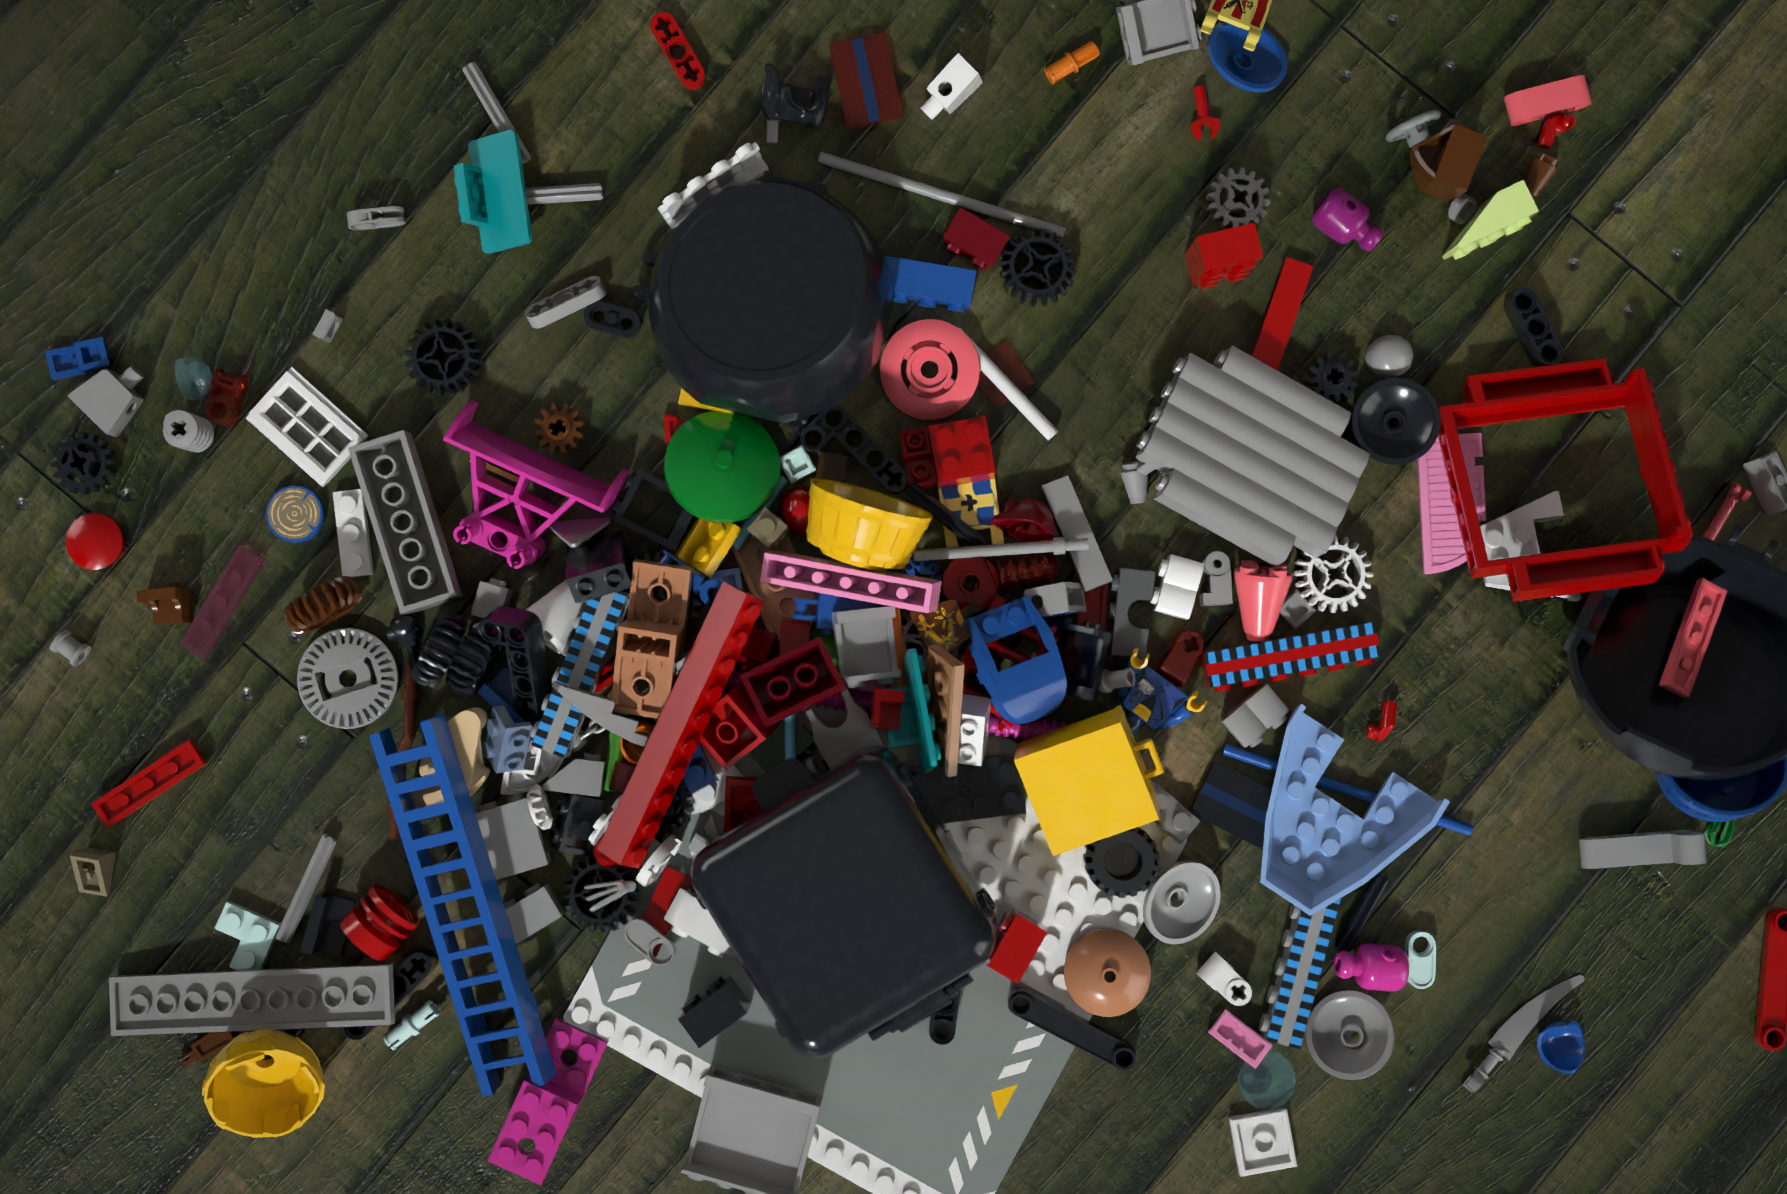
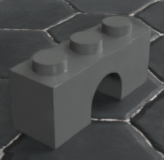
(1128, 587)

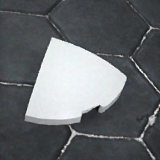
(536, 768)

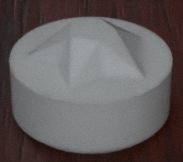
(1462, 209)

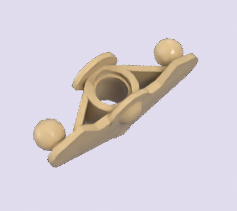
(465, 733)

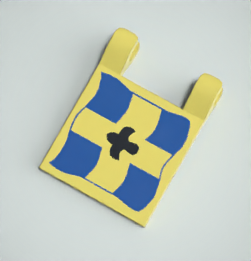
(975, 505)

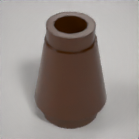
(1540, 172)

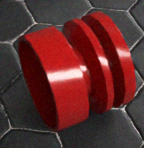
(379, 923)

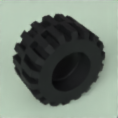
(1135, 880)

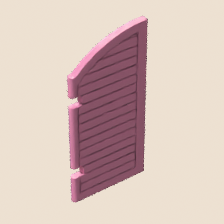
(1439, 524)

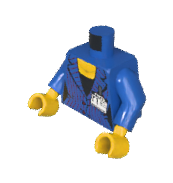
(1154, 699)

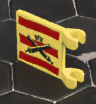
(1240, 13)

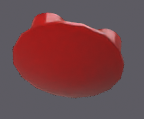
(94, 541)

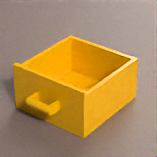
(1089, 780)

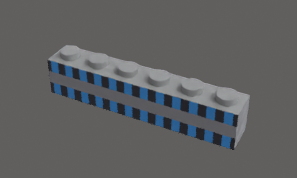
(582, 669)
(1297, 975)

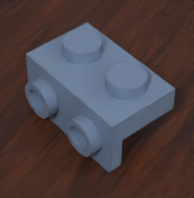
(506, 741)

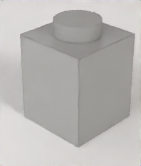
(490, 596)

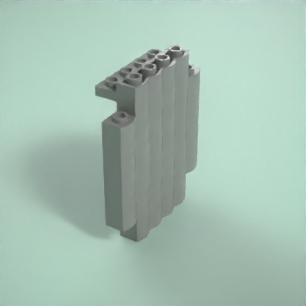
(1251, 455)

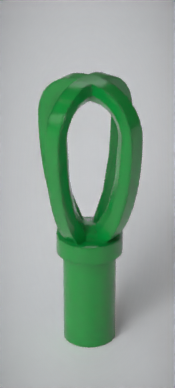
(1720, 843)

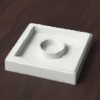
(1262, 1141)

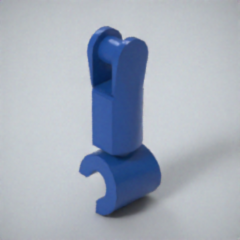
(698, 579)

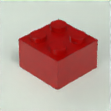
(961, 452)
(734, 728)
(1016, 944)

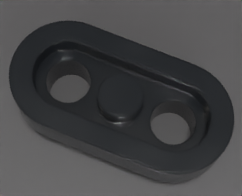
(613, 319)

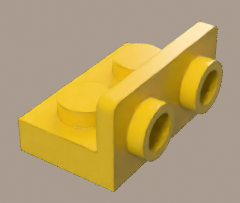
(707, 545)

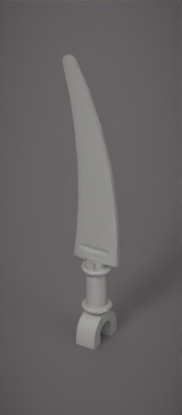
(1516, 1028)

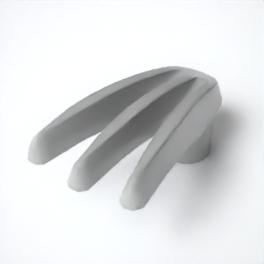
(615, 890)

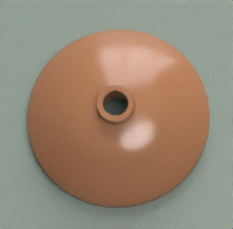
(1103, 952)

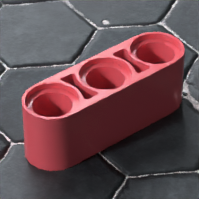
(1547, 100)

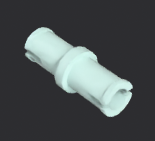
(411, 1024)

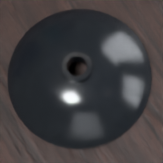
(1416, 418)

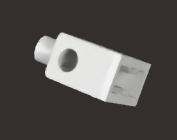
(956, 76)

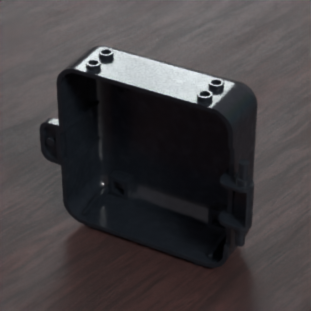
(845, 901)

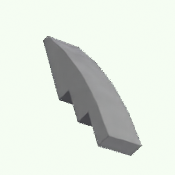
(600, 710)

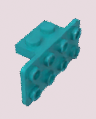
(494, 192)
(915, 721)

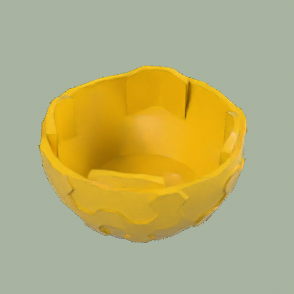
(263, 1095)

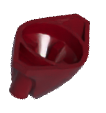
(1027, 520)

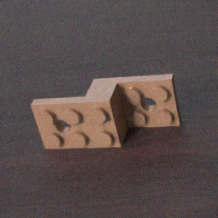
(651, 638)

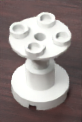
(657, 854)

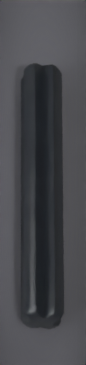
(947, 518)

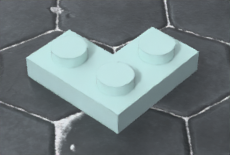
(254, 931)

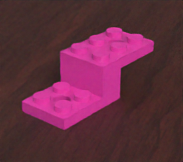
(549, 1109)

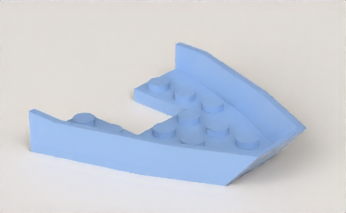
(1318, 846)

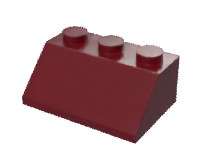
(792, 682)

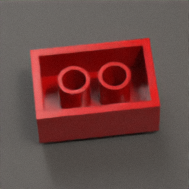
(1223, 256)

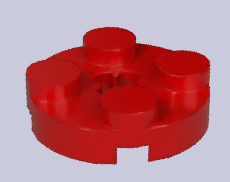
(985, 588)

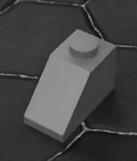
(580, 777)

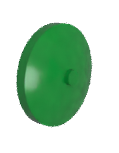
(722, 467)

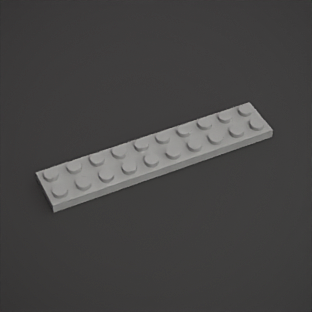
(252, 1000)

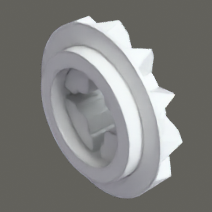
(539, 807)

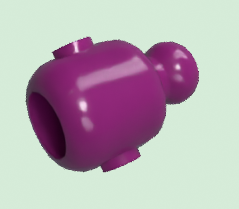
(1345, 218)

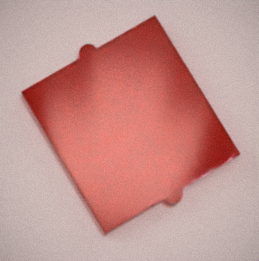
(1010, 365)

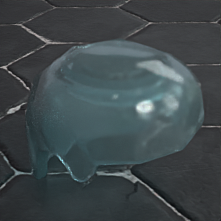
(193, 377)

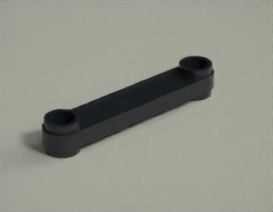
(1072, 1028)

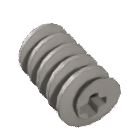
(188, 431)

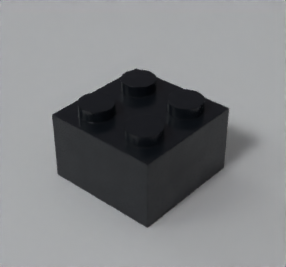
(714, 1011)

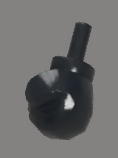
(405, 631)

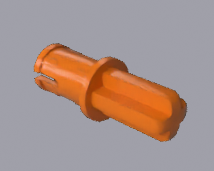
(1071, 62)

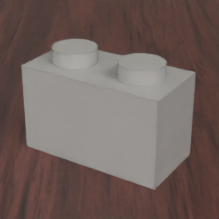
(533, 912)

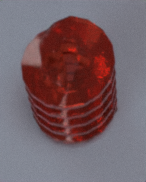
(1027, 572)

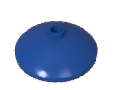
(1247, 69)

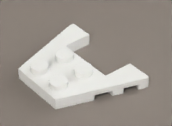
(1516, 536)

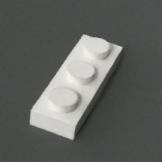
(353, 533)

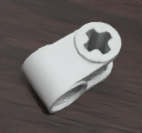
(1222, 977)

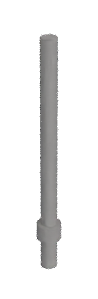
(1057, 546)

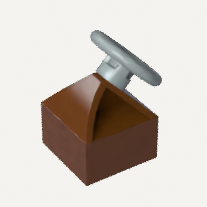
(1443, 161)

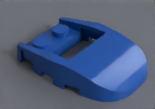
(1026, 689)

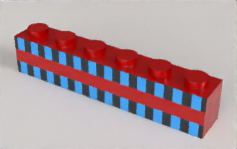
(1290, 655)

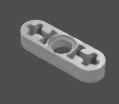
(565, 302)

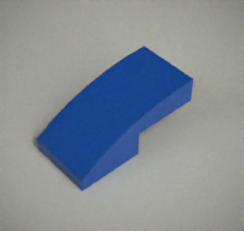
(77, 359)

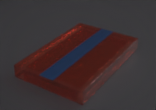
(866, 81)

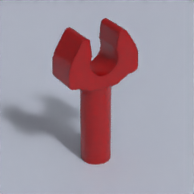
(1203, 116)

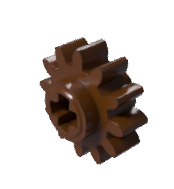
(554, 419)

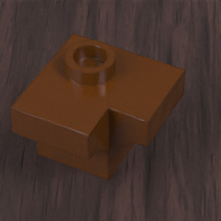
(168, 604)

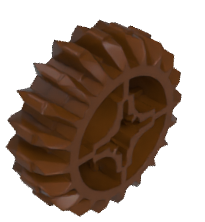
(323, 604)

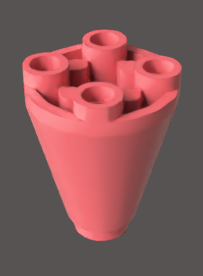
(1261, 597)

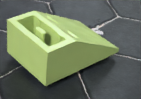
(1499, 215)

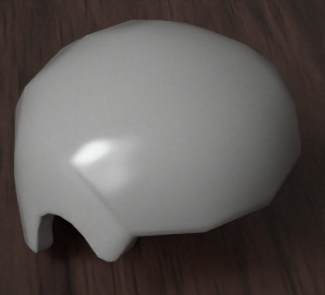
(1389, 356)

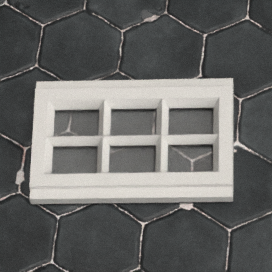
(306, 426)

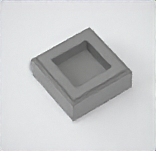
(327, 326)
(1296, 609)

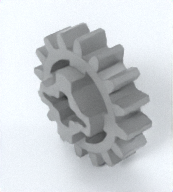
(1230, 190)

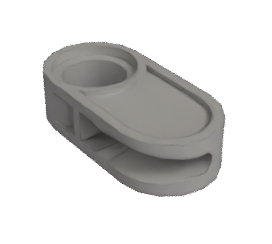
(376, 218)
(643, 938)

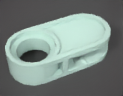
(1423, 964)

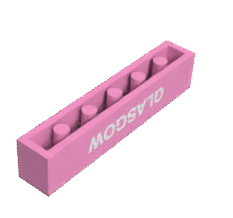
(851, 581)

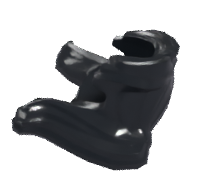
(794, 102)

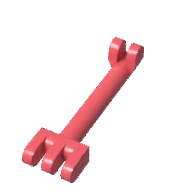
(1734, 495)

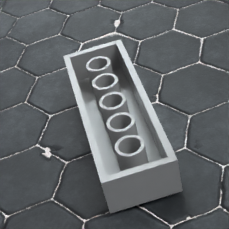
(405, 522)

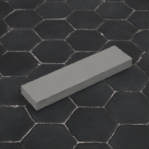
(1074, 525)

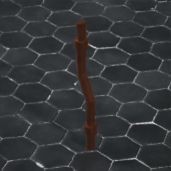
(409, 695)

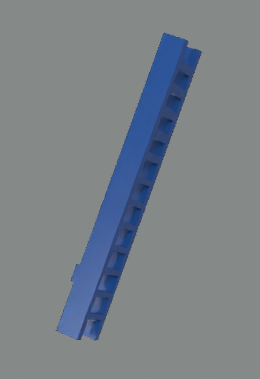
(486, 894)

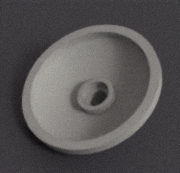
(1181, 902)
(1330, 1032)

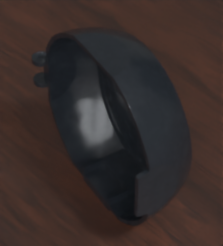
(769, 299)
(1740, 694)

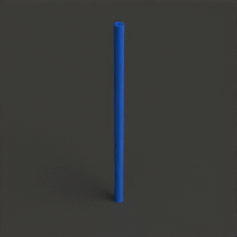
(1335, 785)

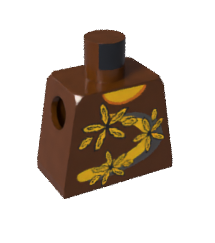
(944, 624)

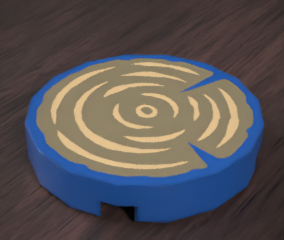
(295, 514)

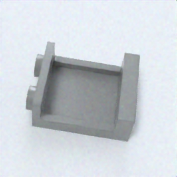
(1157, 29)
(865, 645)
(512, 837)

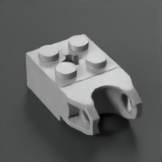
(843, 735)

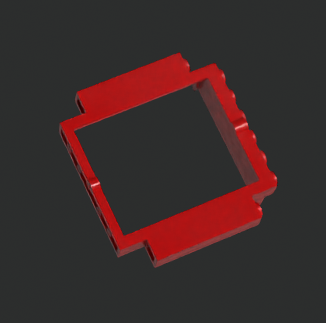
(1558, 392)

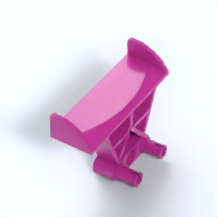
(482, 526)

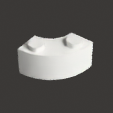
(692, 920)

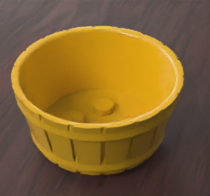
(863, 525)

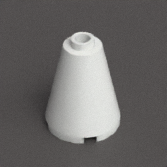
(557, 614)

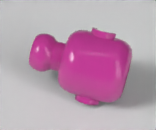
(1374, 967)

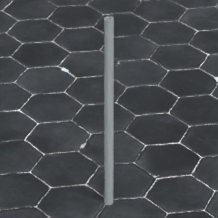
(940, 194)

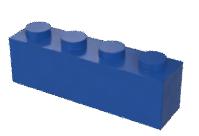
(931, 284)

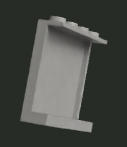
(751, 1134)

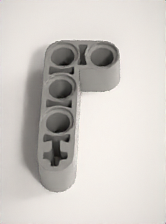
(1646, 848)

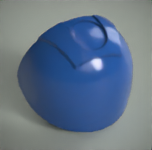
(1562, 1046)

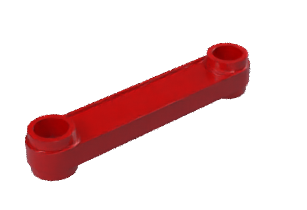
(1773, 984)

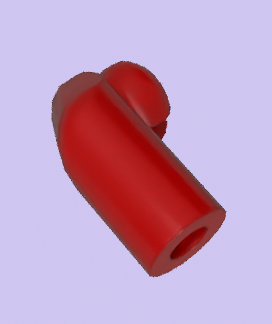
(1554, 126)
(1387, 722)

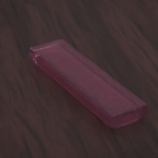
(222, 602)

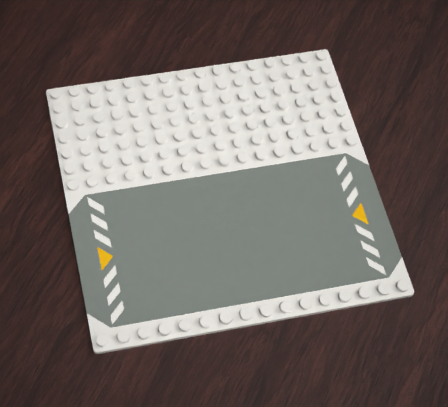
(900, 1106)

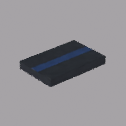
(1233, 803)

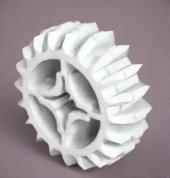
(1343, 580)

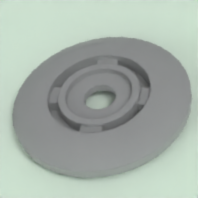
(343, 651)

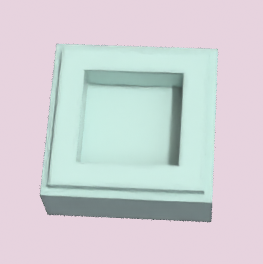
(797, 464)

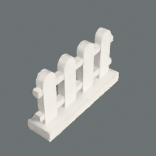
(741, 168)

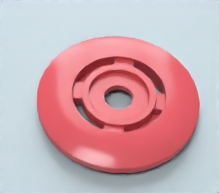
(925, 342)

